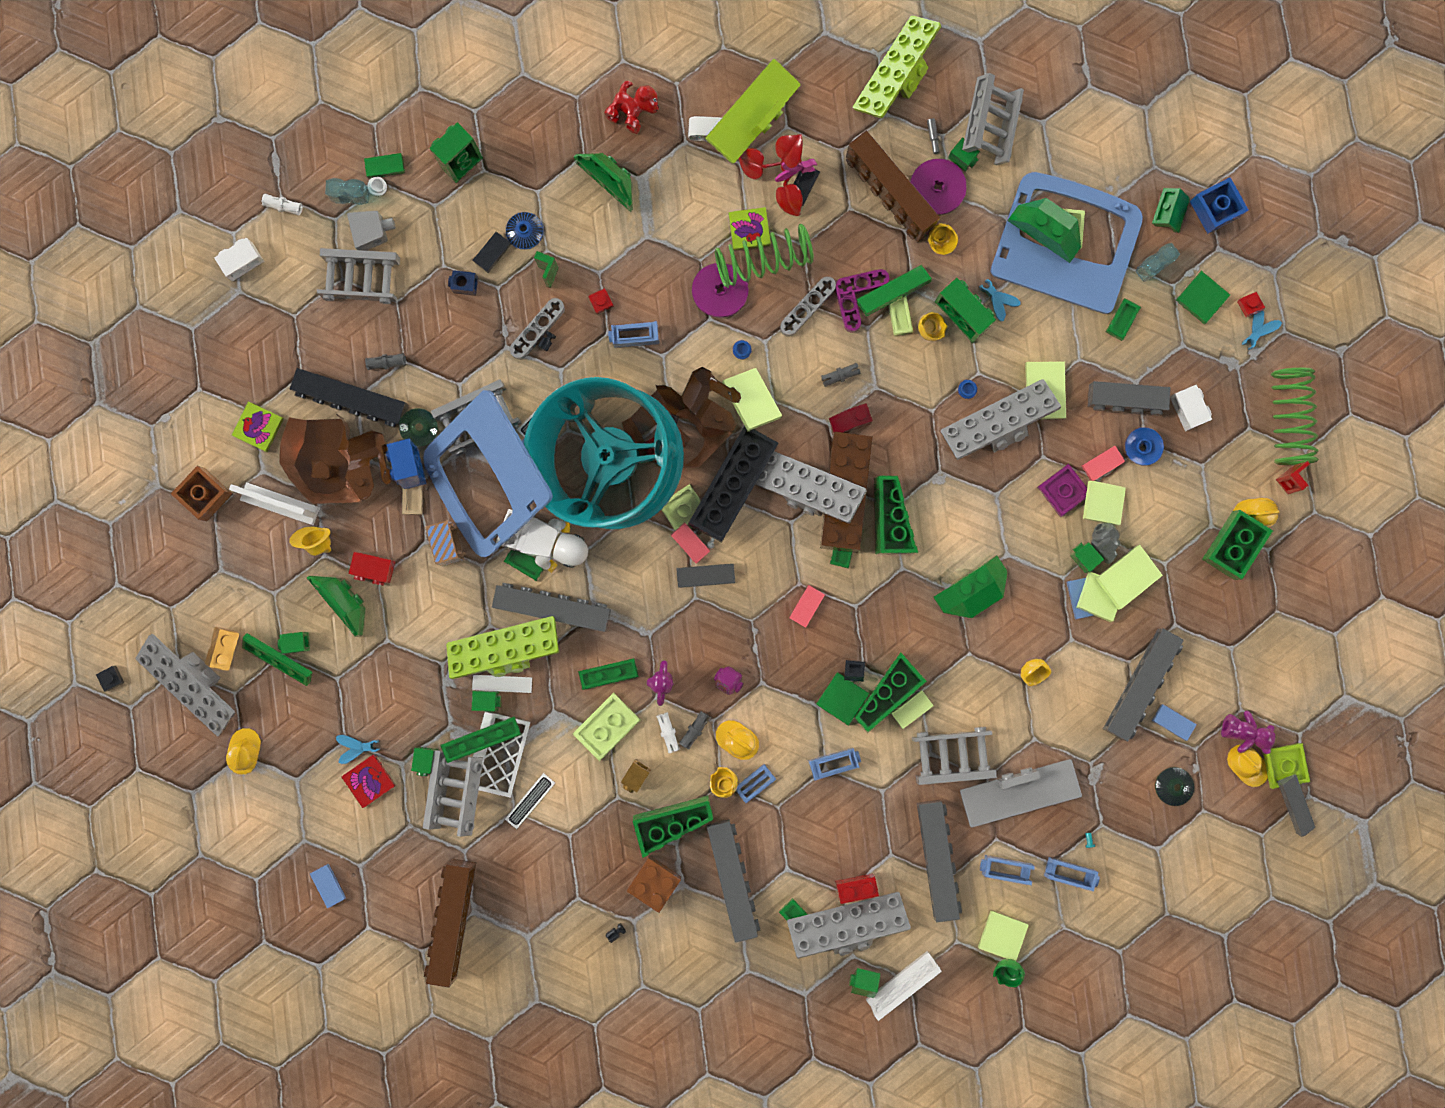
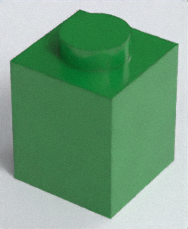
(962, 158)
(1086, 557)
(293, 642)
(486, 701)
(422, 760)
(864, 983)

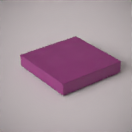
(1063, 490)

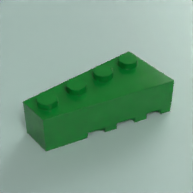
(892, 524)
(894, 689)
(669, 823)

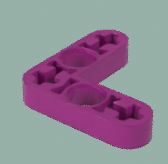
(849, 295)

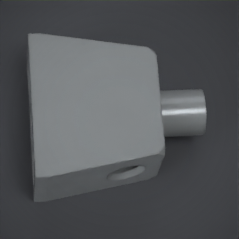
(369, 229)

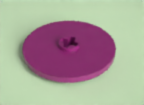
(943, 173)
(715, 304)

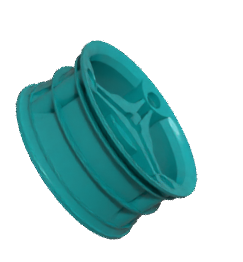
(623, 458)

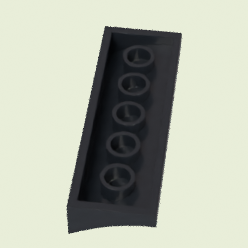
(733, 484)

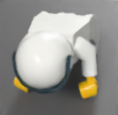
(548, 543)

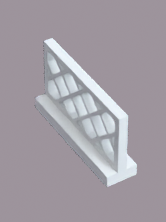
(277, 503)
(489, 719)
(903, 985)

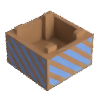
(445, 543)

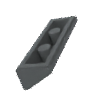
(705, 575)
(1296, 805)

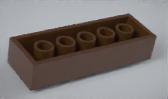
(891, 186)
(850, 462)
(450, 923)

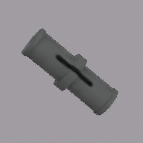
(385, 361)
(840, 374)
(695, 730)

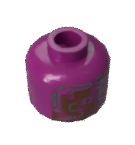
(728, 680)

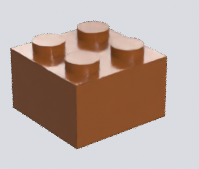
(201, 493)
(654, 884)

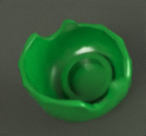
(1009, 973)

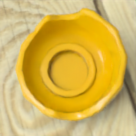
(942, 239)
(932, 326)
(1035, 672)
(723, 782)

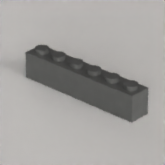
(544, 606)
(1143, 685)
(938, 861)
(732, 880)

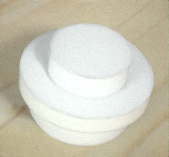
(377, 186)

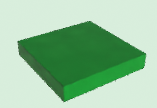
(1203, 297)
(842, 699)

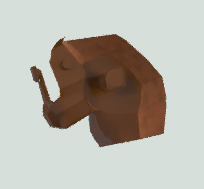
(709, 418)
(330, 464)

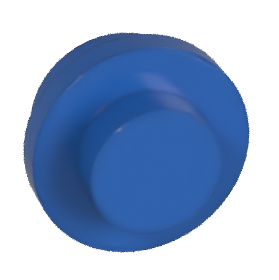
(742, 349)
(967, 389)

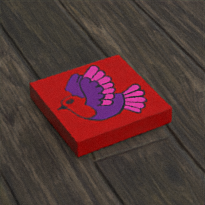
(368, 781)

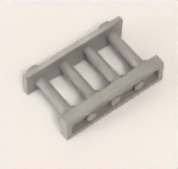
(978, 115)
(350, 258)
(444, 413)
(965, 772)
(437, 794)

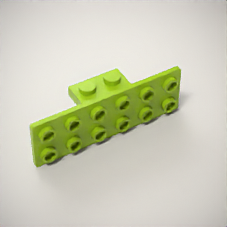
(899, 69)
(753, 111)
(503, 649)

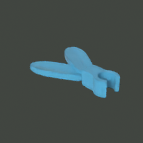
(999, 299)
(1259, 329)
(356, 748)

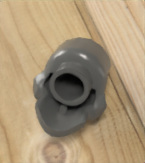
(1106, 541)

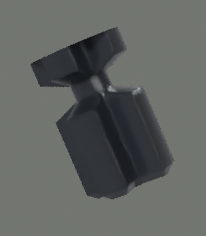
(545, 343)
(614, 934)

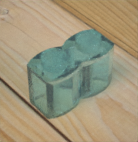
(347, 191)
(1155, 263)

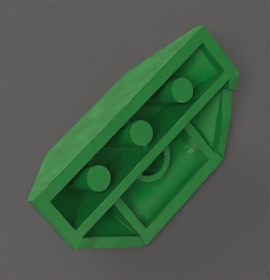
(608, 175)
(1049, 226)
(975, 590)
(342, 601)

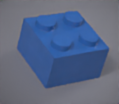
(1219, 205)
(406, 464)

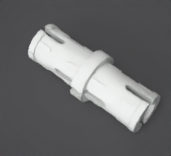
(281, 204)
(668, 732)

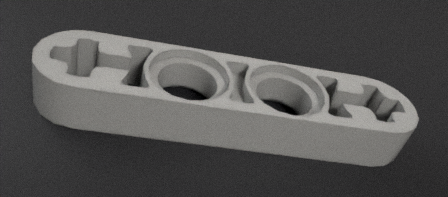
(806, 305)
(539, 330)

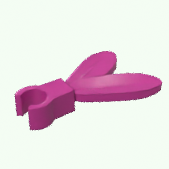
(805, 166)

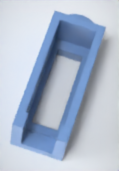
(634, 341)
(815, 768)
(985, 867)
(1090, 881)

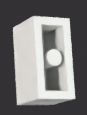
(238, 259)
(1191, 407)

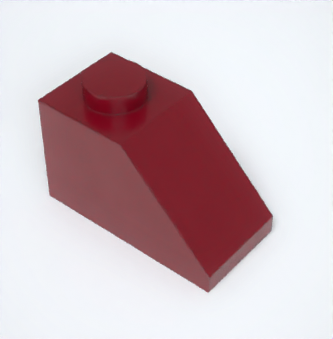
(851, 419)

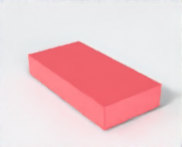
(1103, 463)
(690, 543)
(807, 606)

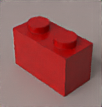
(371, 567)
(857, 888)

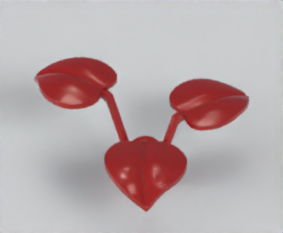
(790, 151)

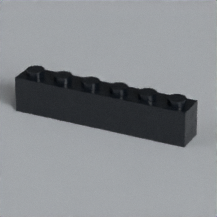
(347, 396)

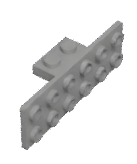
(1001, 421)
(811, 488)
(188, 681)
(1020, 792)
(848, 926)

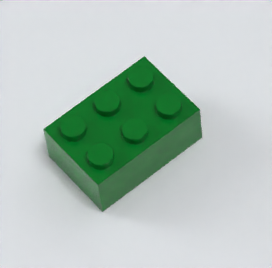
(456, 152)
(965, 309)
(1237, 545)

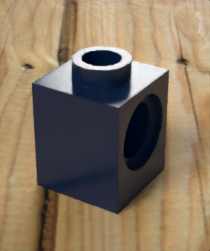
(470, 287)

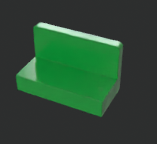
(1171, 209)
(548, 264)

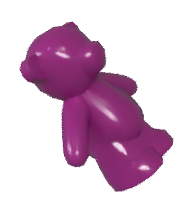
(661, 682)
(1236, 729)

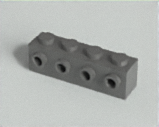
(1128, 397)

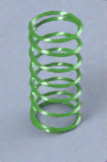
(722, 268)
(1296, 373)

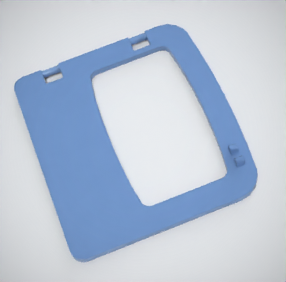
(1043, 271)
(509, 461)

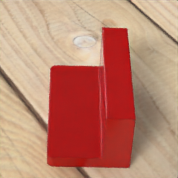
(1291, 479)

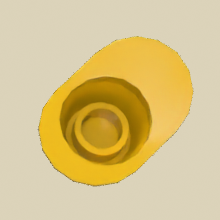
(1261, 509)
(312, 539)
(737, 740)
(243, 751)
(1248, 766)

